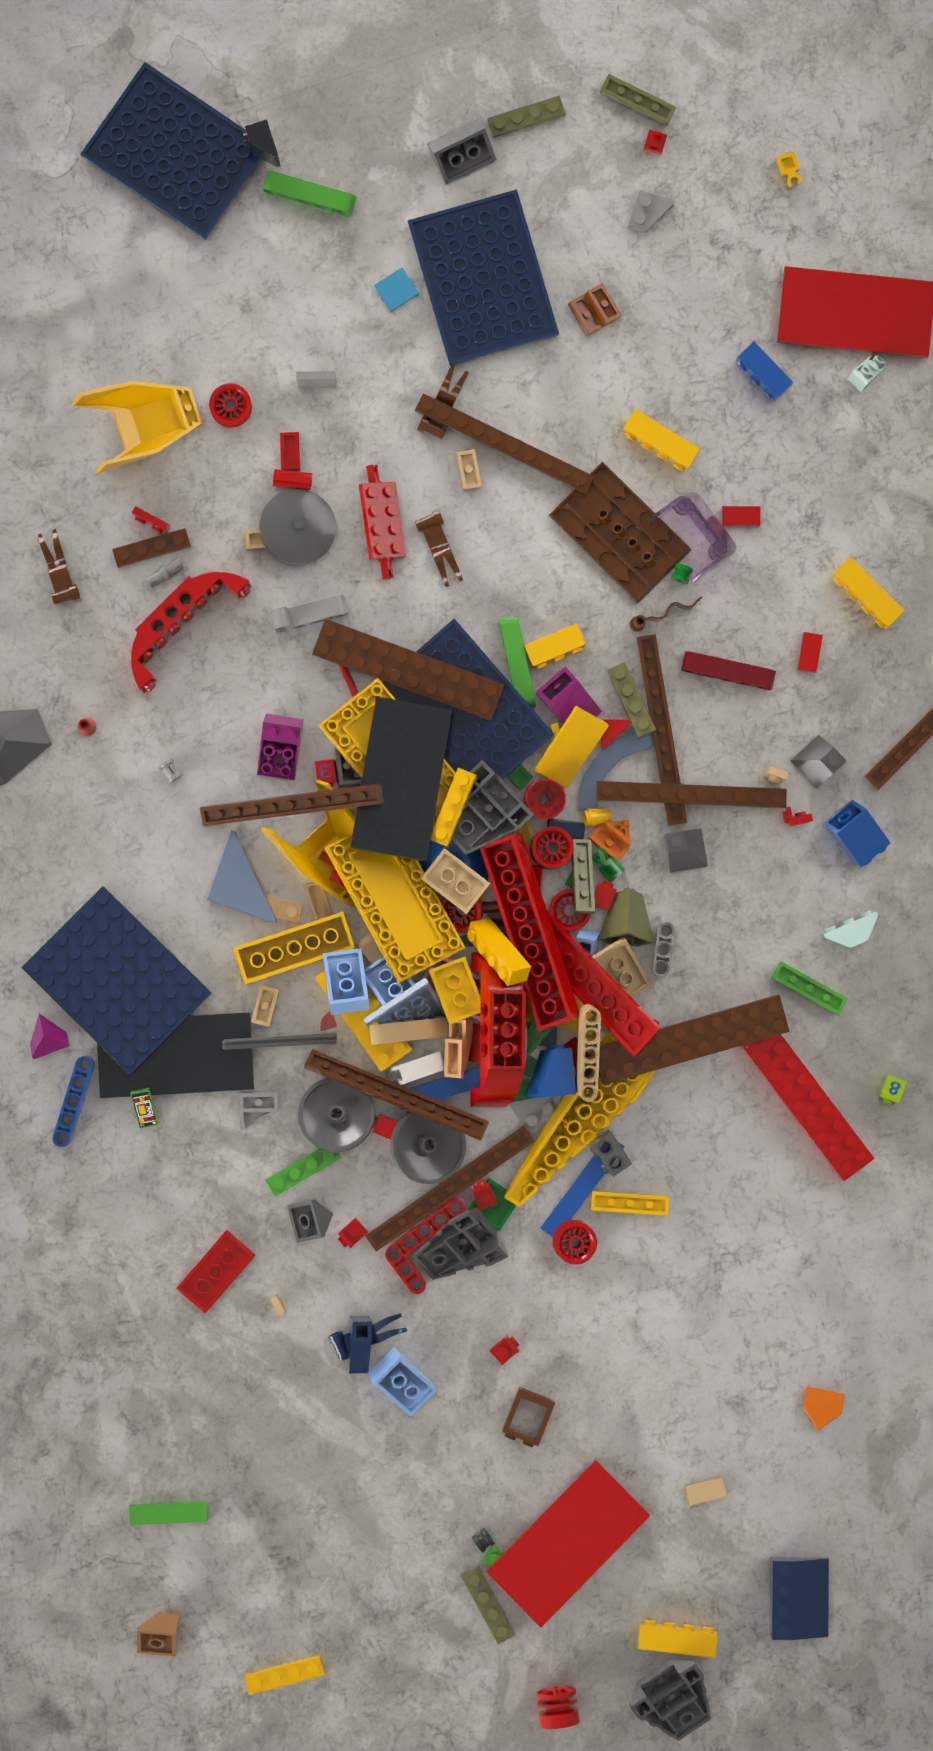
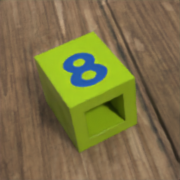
(892, 1089)

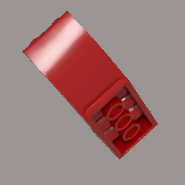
(196, 588)
(500, 1037)

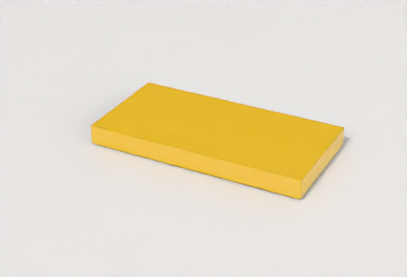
(571, 747)

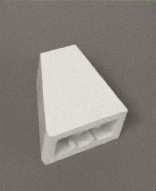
(416, 1069)

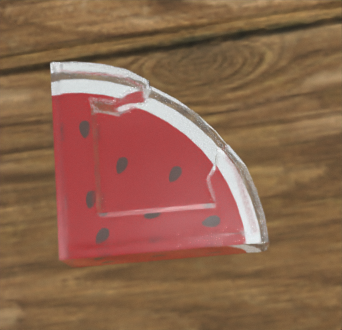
(326, 1021)

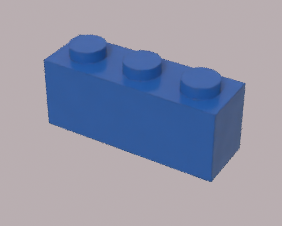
(763, 371)

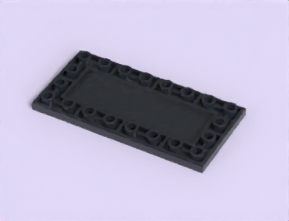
(407, 759)
(187, 1060)

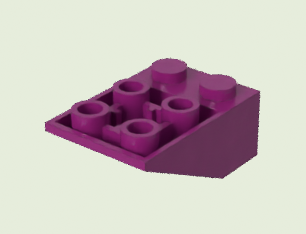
(564, 693)
(280, 746)

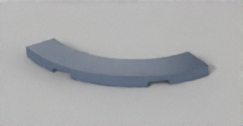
(604, 762)

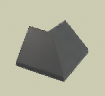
(309, 1219)

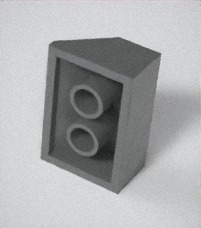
(462, 151)

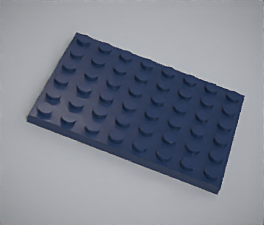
(173, 151)
(483, 277)
(500, 743)
(116, 980)

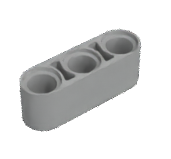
(668, 941)

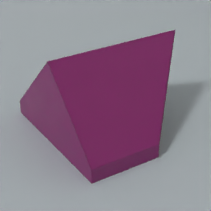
(47, 1038)

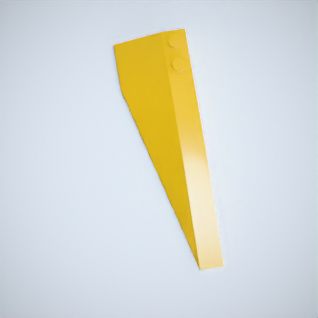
(572, 1129)

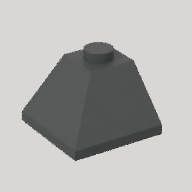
(818, 761)
(685, 850)

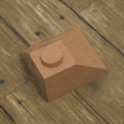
(159, 1635)

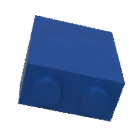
(857, 833)
(553, 1073)

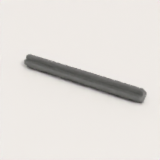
(278, 1041)

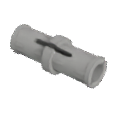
(165, 572)

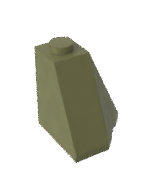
(627, 919)

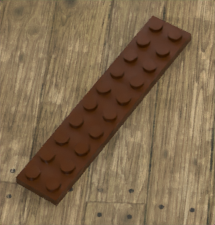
(408, 669)
(696, 1039)

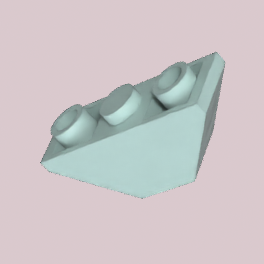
(867, 371)
(852, 931)

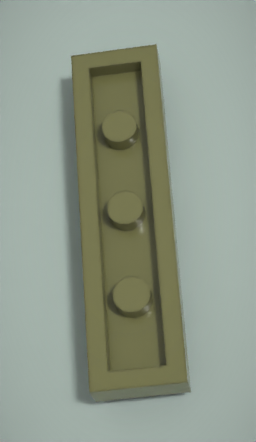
(638, 99)
(526, 116)
(631, 700)
(583, 877)
(487, 1604)

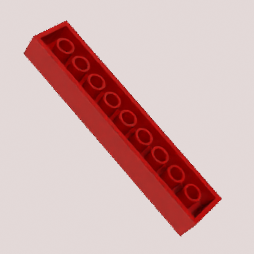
(530, 930)
(809, 1105)

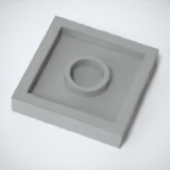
(316, 379)

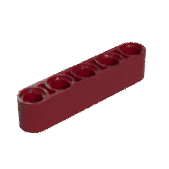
(728, 670)

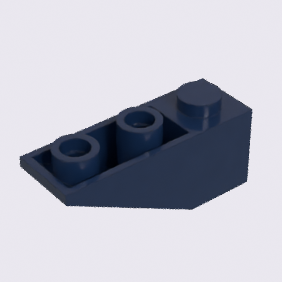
(360, 1344)

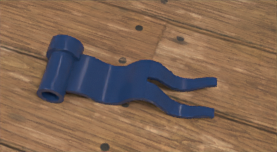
(341, 1341)

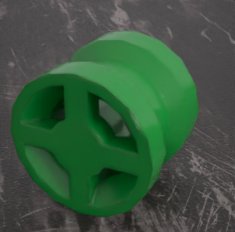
(681, 573)

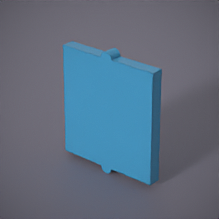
(396, 289)

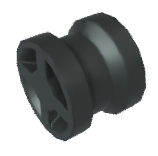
(483, 1540)

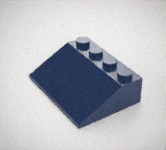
(799, 1598)

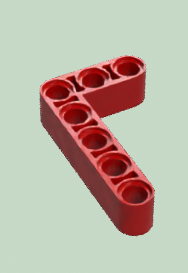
(419, 1240)

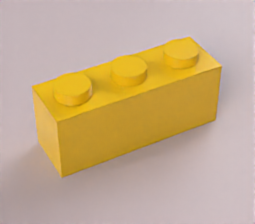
(555, 646)

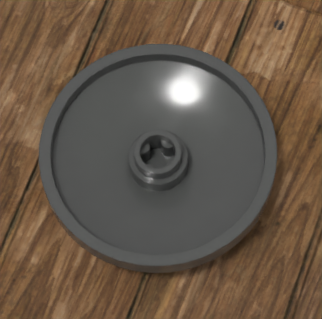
(297, 527)
(336, 1116)
(426, 1149)

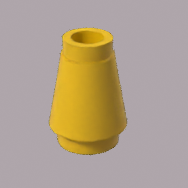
(596, 816)

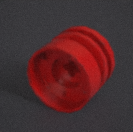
(553, 791)
(558, 1709)

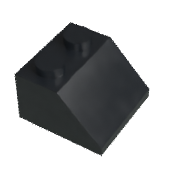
(260, 141)

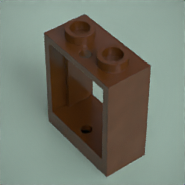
(533, 1397)

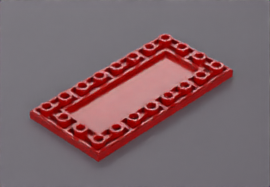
(856, 312)
(567, 1543)

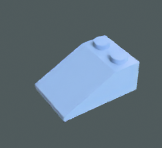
(346, 981)
(384, 983)
(402, 1381)

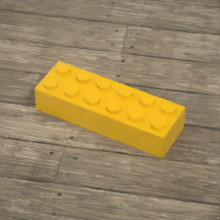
(293, 948)
(382, 1054)

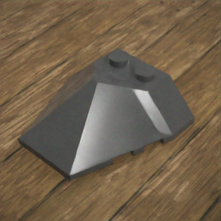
(21, 741)
(490, 811)
(460, 1245)
(672, 1698)

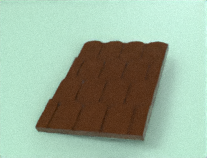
(616, 533)

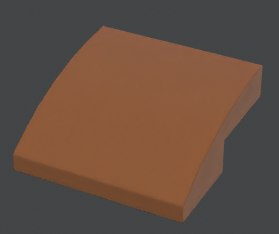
(594, 309)

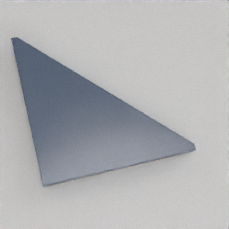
(238, 884)
(413, 1003)

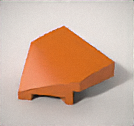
(612, 837)
(822, 1406)

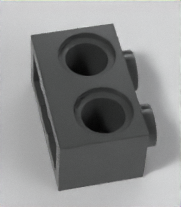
(614, 1151)

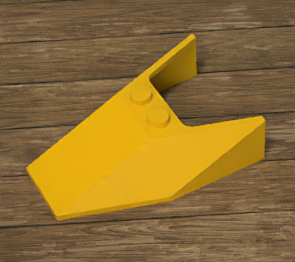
(146, 416)
(305, 855)

